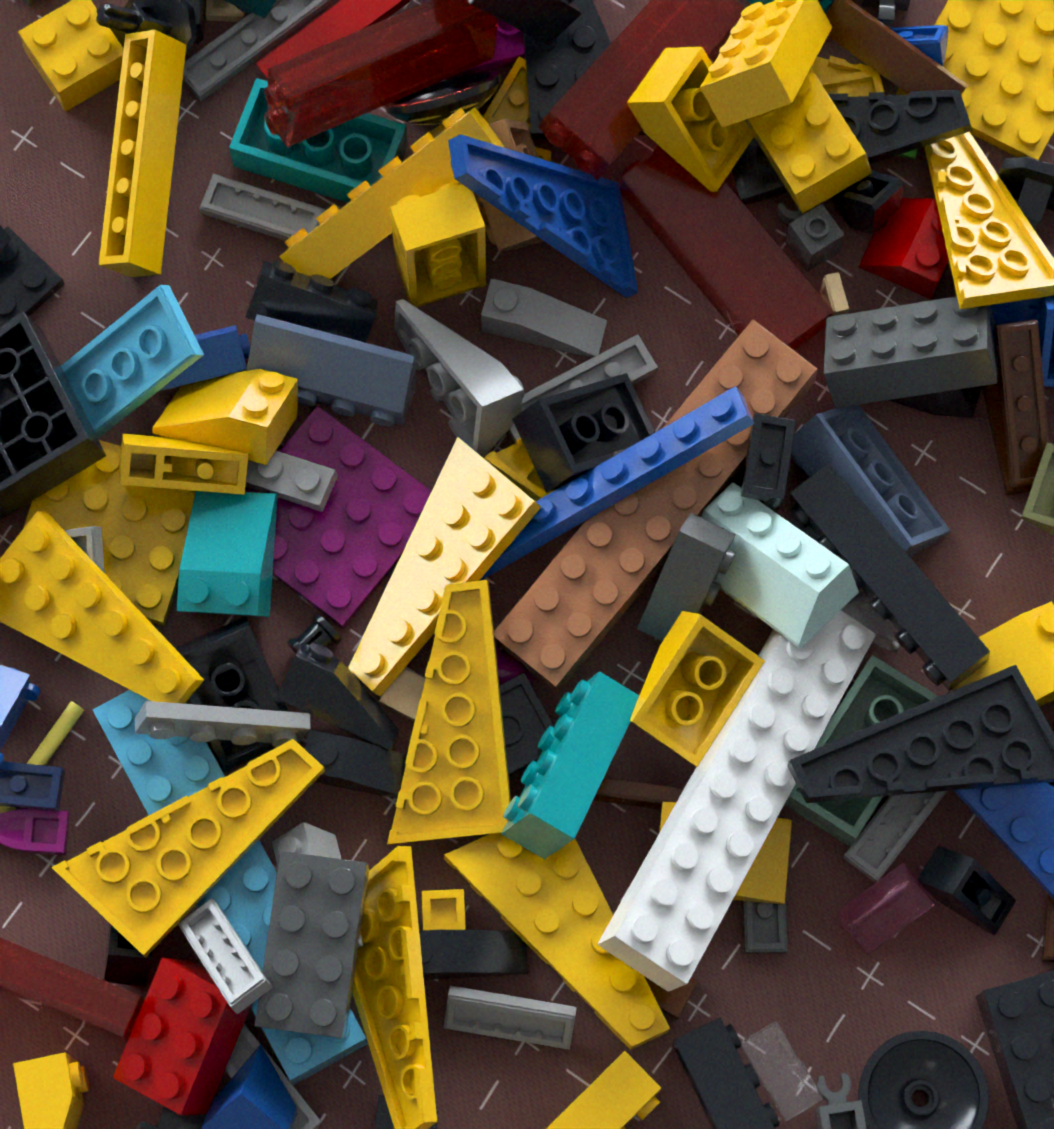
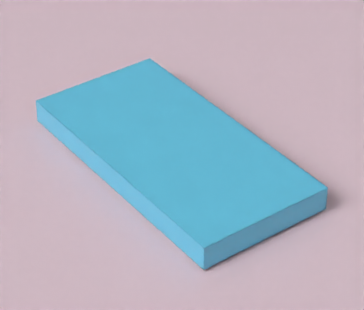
(132, 359)

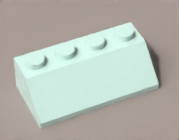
(779, 568)

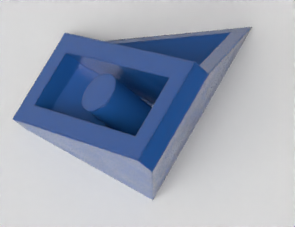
(253, 1099)

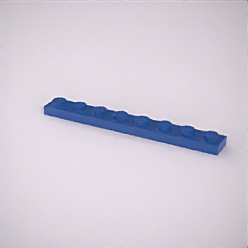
(630, 472)

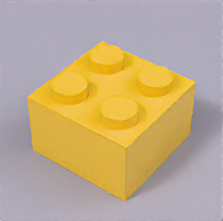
(73, 52)

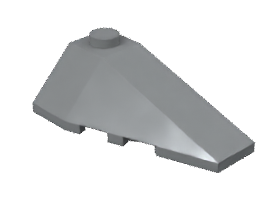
(468, 380)

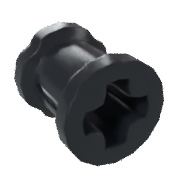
(319, 627)

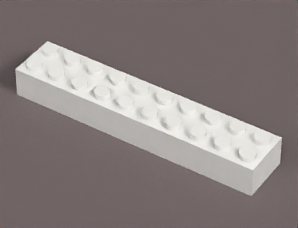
(732, 803)

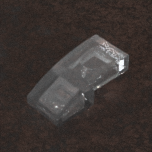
(780, 1071)

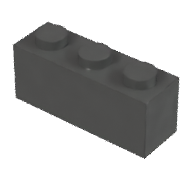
(688, 575)

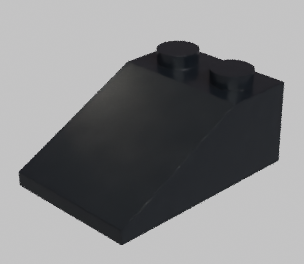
(581, 429)
(233, 677)

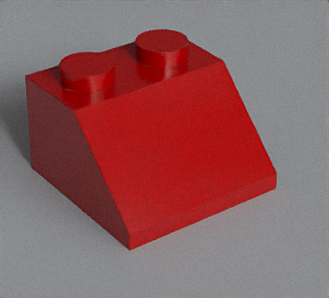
(910, 247)

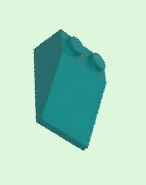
(228, 554)

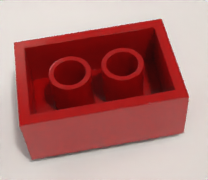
(181, 1039)

